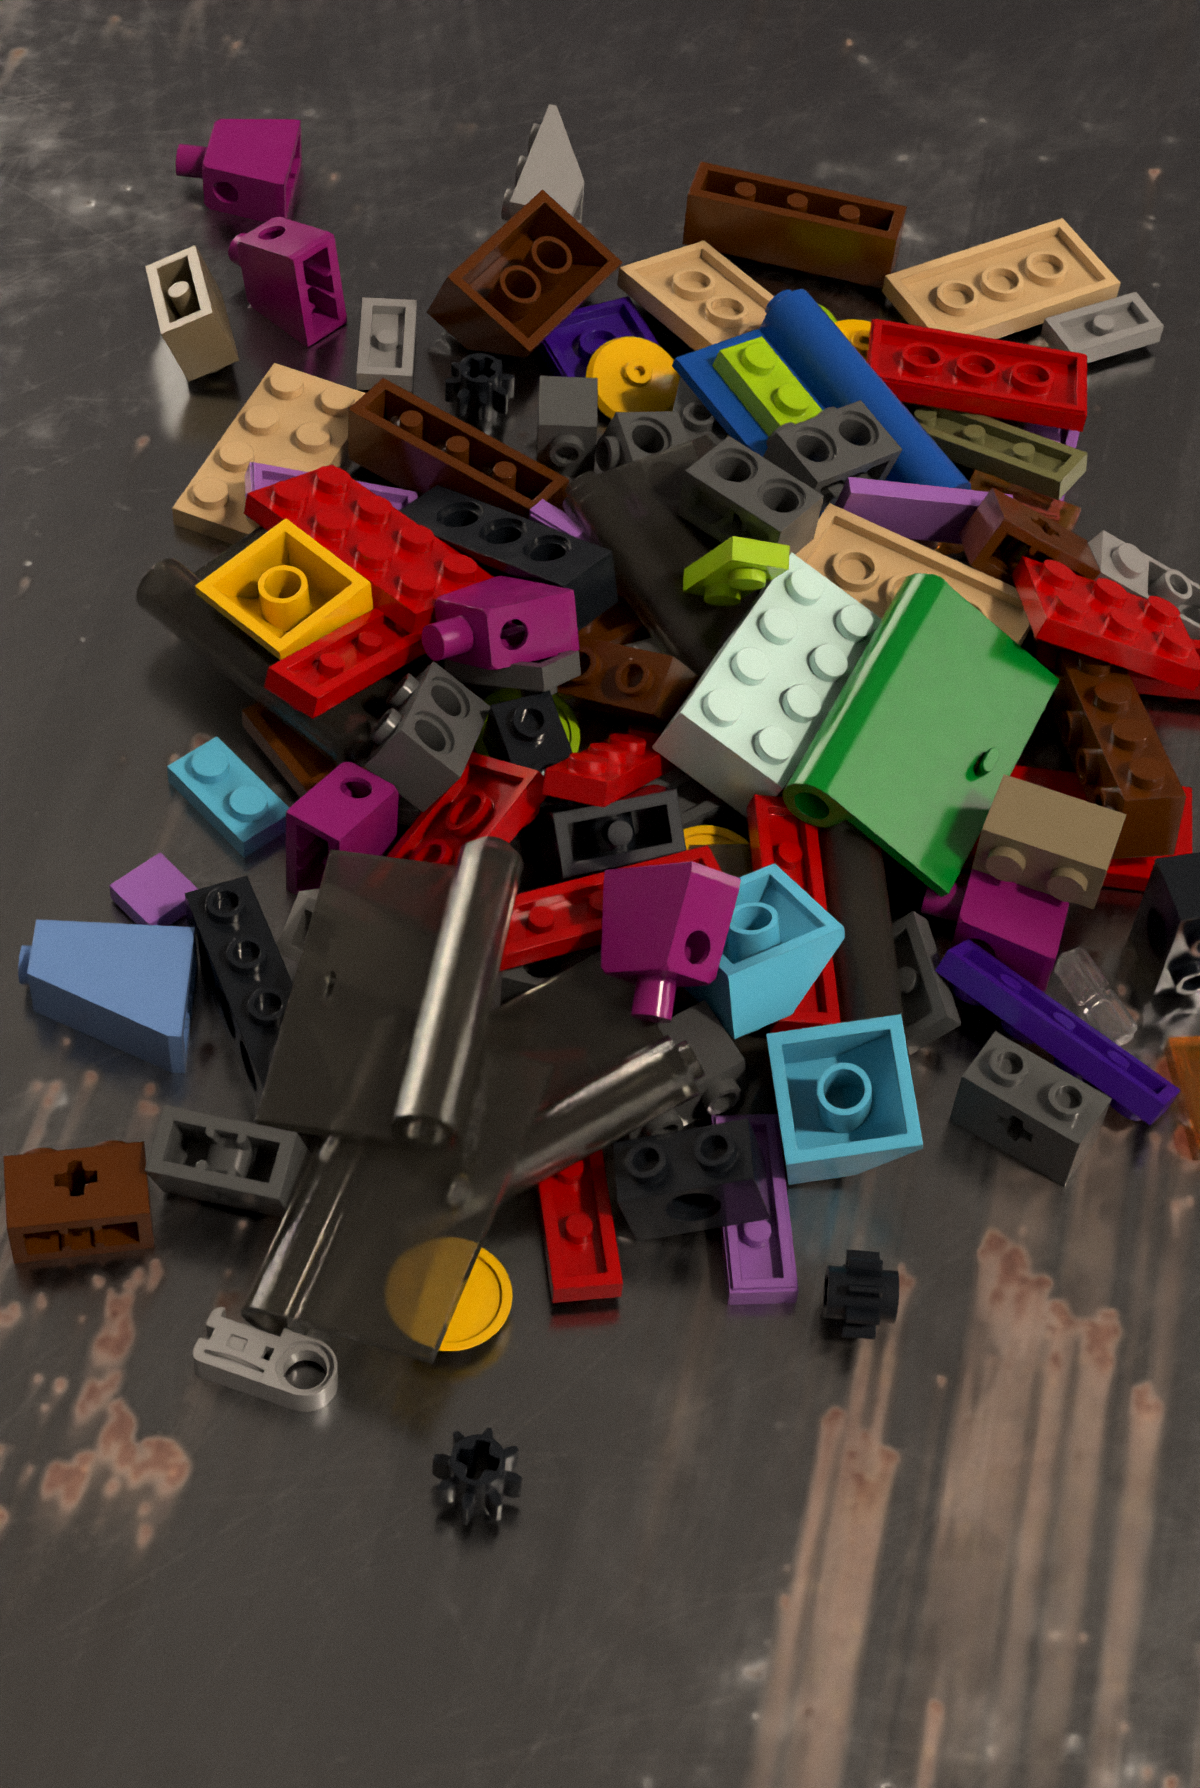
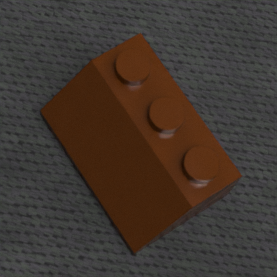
(523, 281)

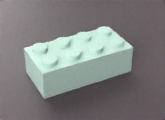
(769, 687)

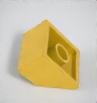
(286, 590)

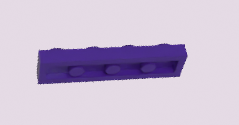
(1039, 1019)

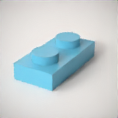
(229, 796)

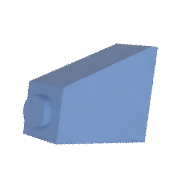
(117, 984)

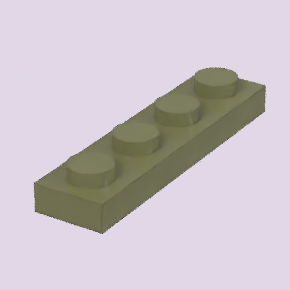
(1003, 450)

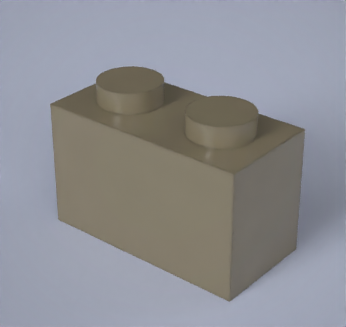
(191, 313)
(1048, 841)

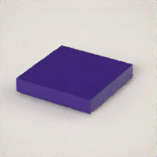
(585, 330)

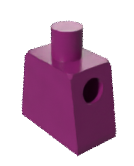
(247, 166)
(292, 277)
(478, 628)
(342, 813)
(1006, 921)
(665, 930)

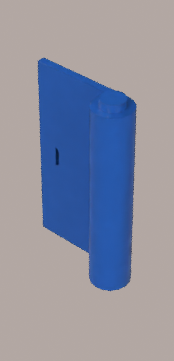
(832, 376)

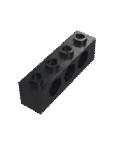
(520, 548)
(241, 973)

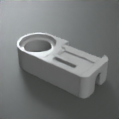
(258, 1362)

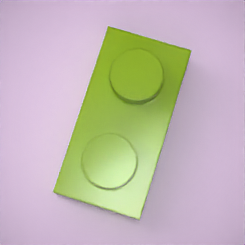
(765, 385)
(735, 570)

